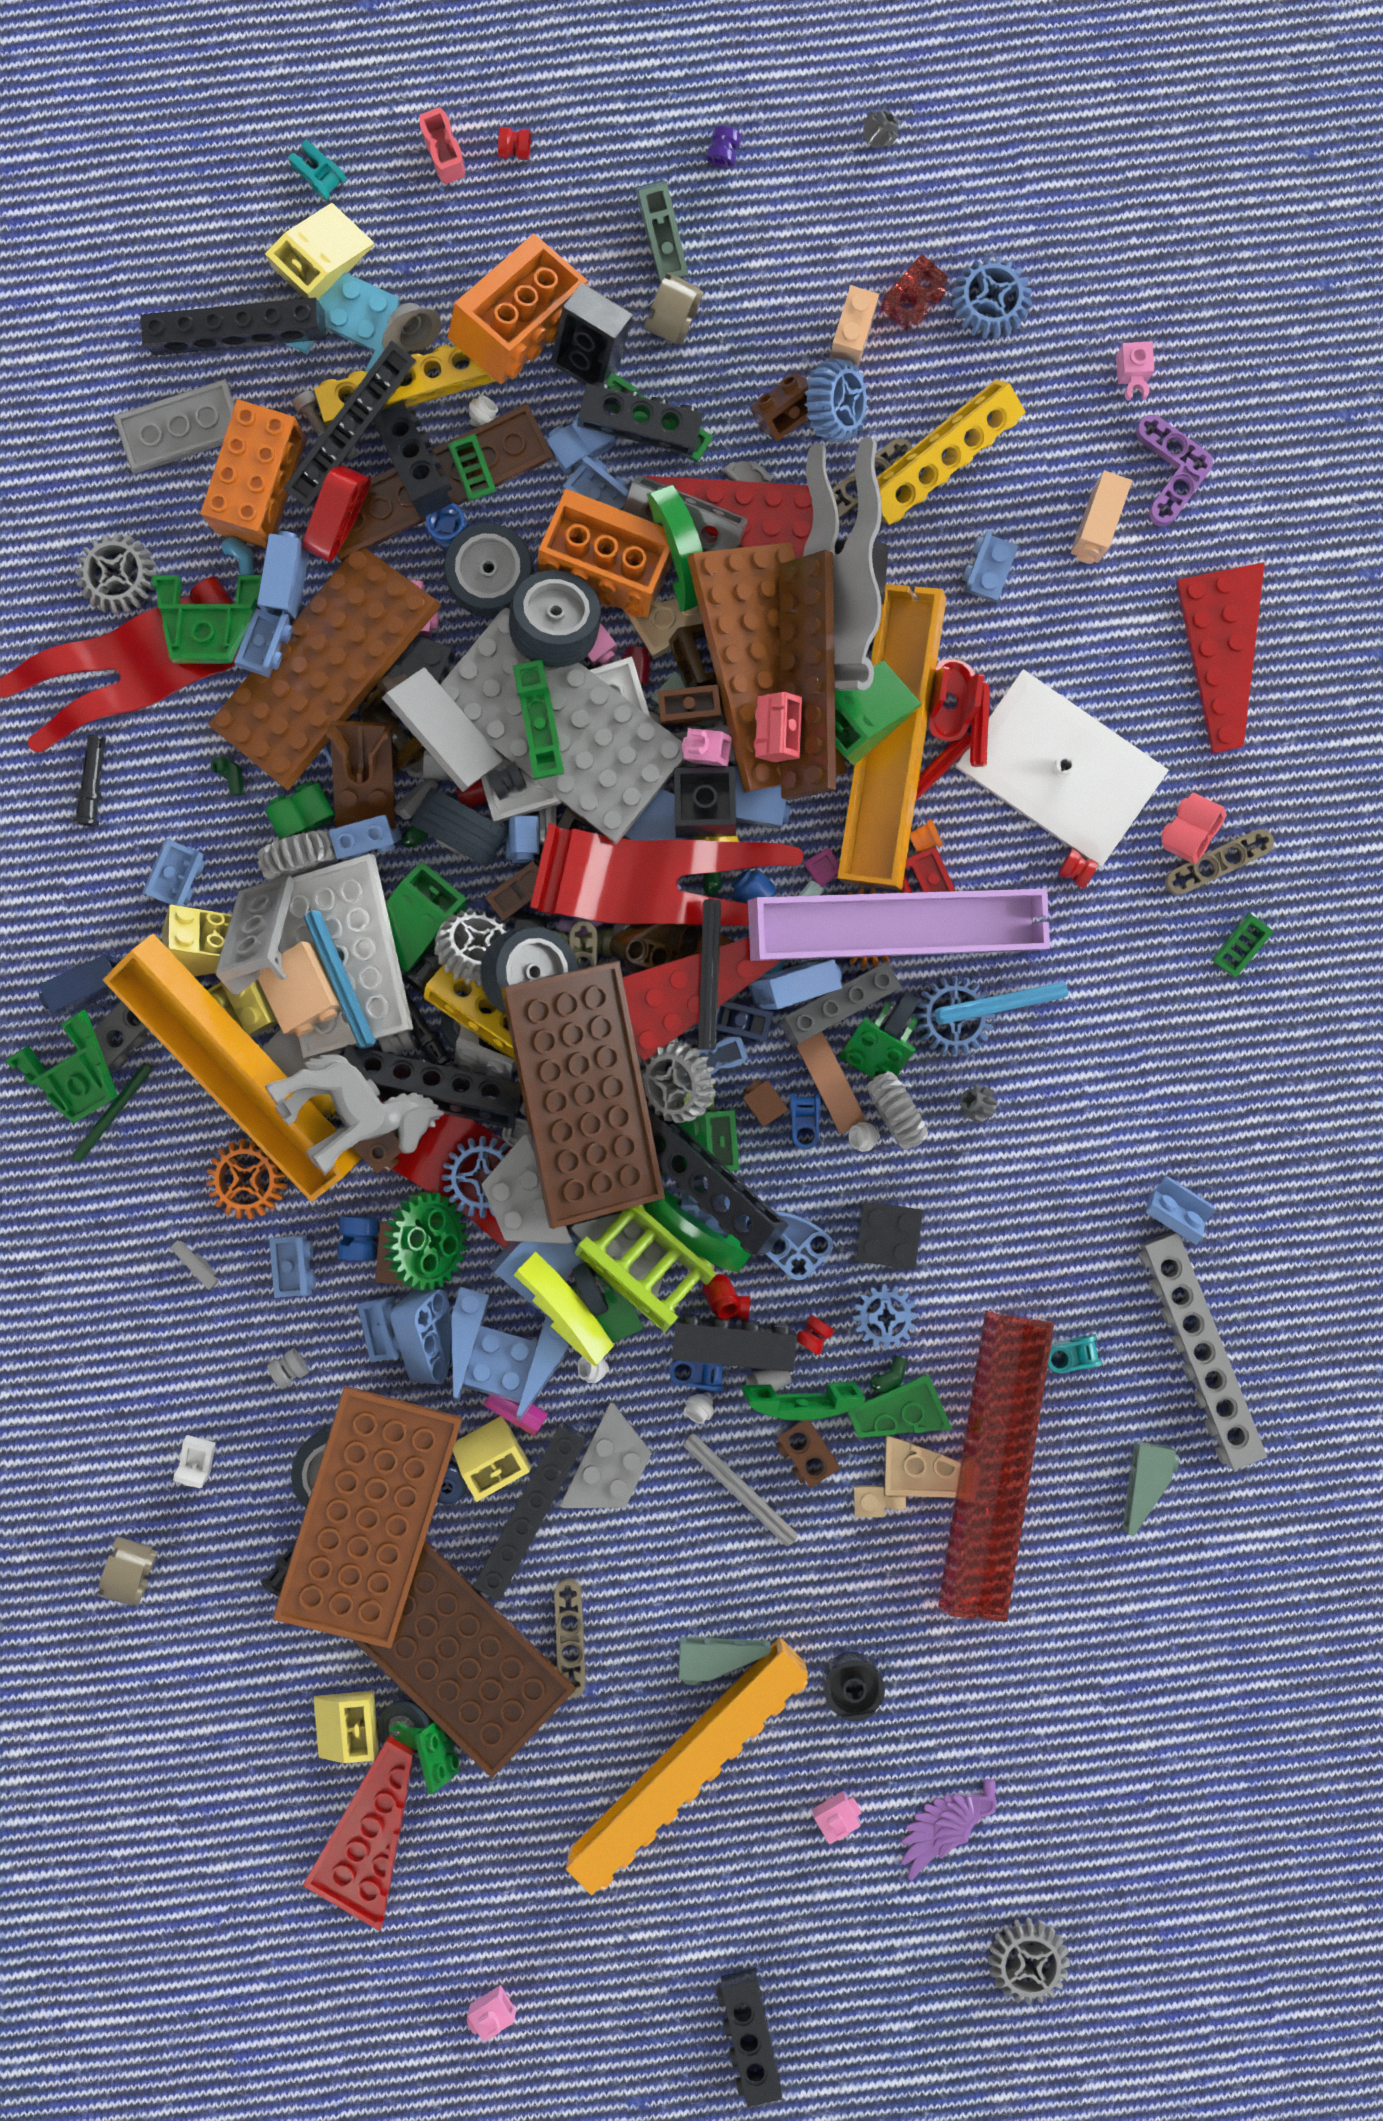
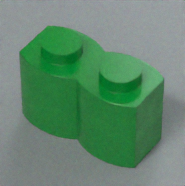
(301, 811)

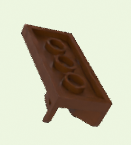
(362, 771)

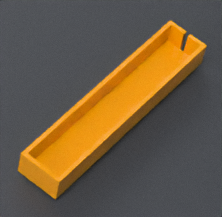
(889, 774)
(223, 1061)
(686, 1767)

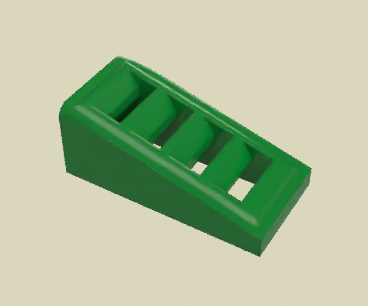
(463, 443)
(1265, 933)

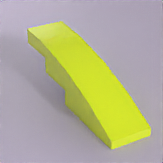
(570, 1315)

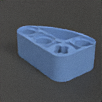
(798, 1245)
(424, 1334)

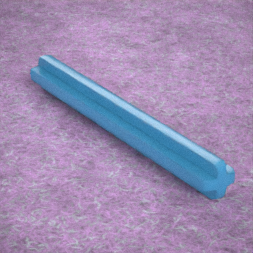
(339, 979)
(1001, 1003)

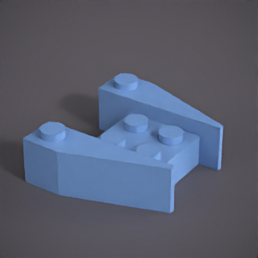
(497, 1360)

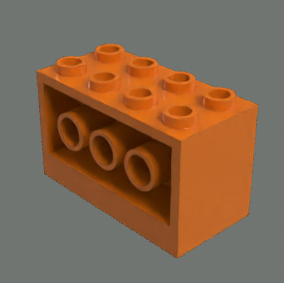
(514, 309)
(250, 473)
(610, 550)

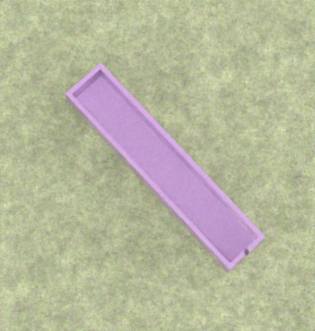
(897, 924)

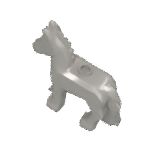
(356, 1105)

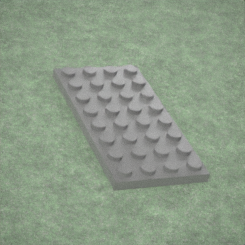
(608, 746)

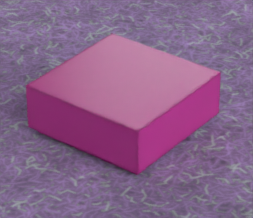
(822, 867)

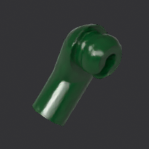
(231, 772)
(413, 837)
(712, 883)
(892, 1378)

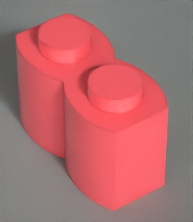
(442, 145)
(1193, 828)

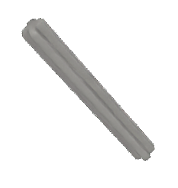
(740, 1490)

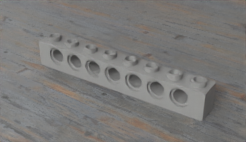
(1248, 1445)

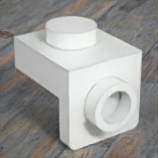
(195, 1462)

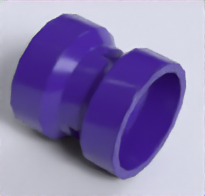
(723, 148)

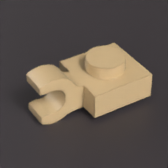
(871, 1501)

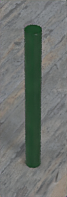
(112, 1112)

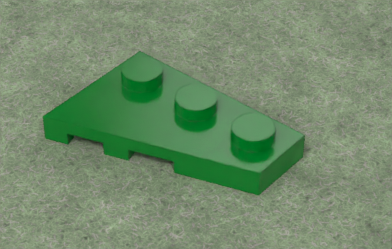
(901, 1410)

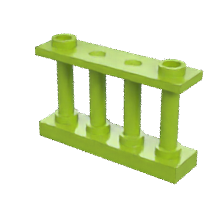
(640, 1292)

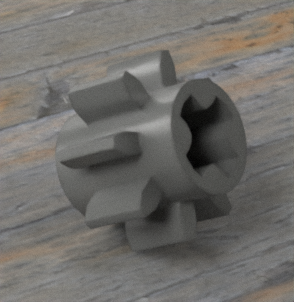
(880, 128)
(978, 1103)

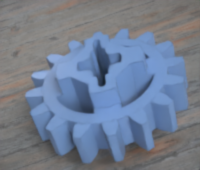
(872, 1316)

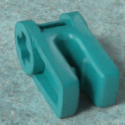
(321, 179)

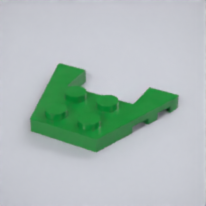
(205, 630)
(77, 1083)

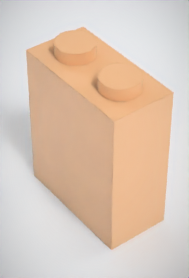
(854, 325)
(1101, 517)
(304, 995)

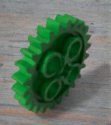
(425, 1241)

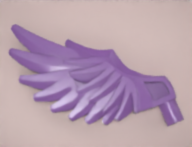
(946, 1825)

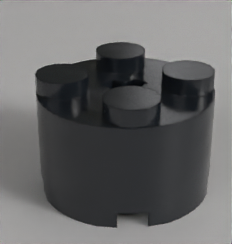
(869, 1691)

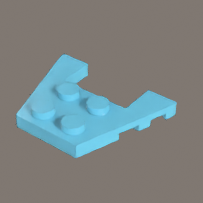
(356, 313)

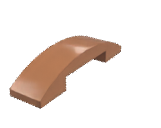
(831, 1082)

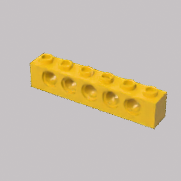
(421, 388)
(1006, 411)
(465, 1010)

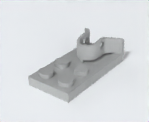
(255, 934)

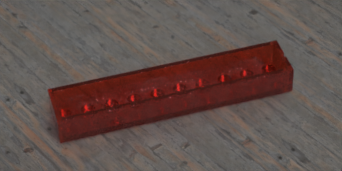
(996, 1466)

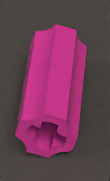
(508, 1409)

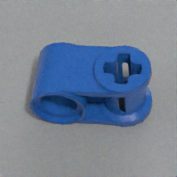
(804, 1118)
(699, 1375)

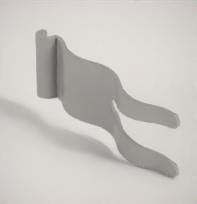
(854, 582)

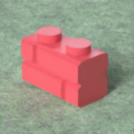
(778, 727)

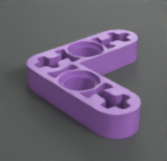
(1185, 469)

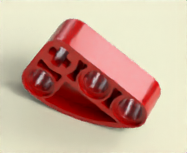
(335, 511)

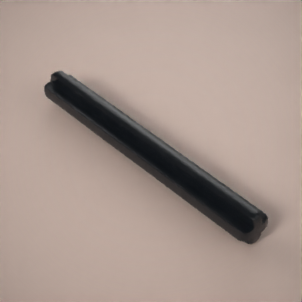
(709, 974)

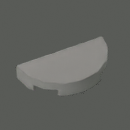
(746, 472)
(409, 804)
(196, 1264)

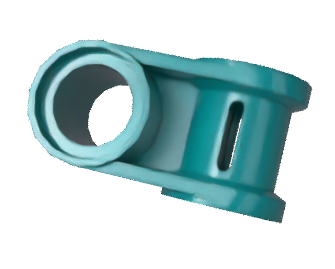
(1078, 1354)

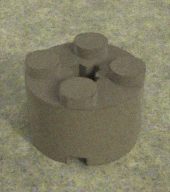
(671, 309)
(125, 1572)

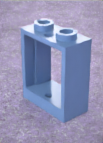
(795, 984)

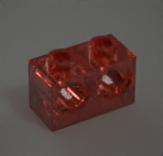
(910, 290)

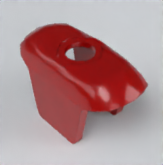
(959, 680)

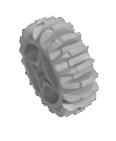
(109, 583)
(297, 855)
(473, 936)
(685, 1076)
(897, 1110)
(1011, 1977)

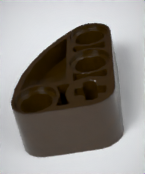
(662, 941)

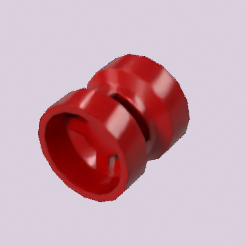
(514, 143)
(1077, 868)
(811, 1340)

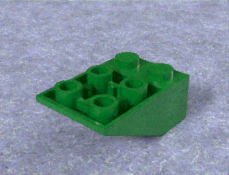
(871, 714)
(418, 911)
(717, 1134)

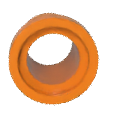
(926, 837)

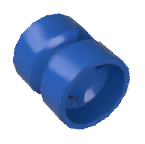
(446, 525)
(358, 1238)

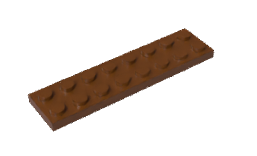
(510, 448)
(809, 670)

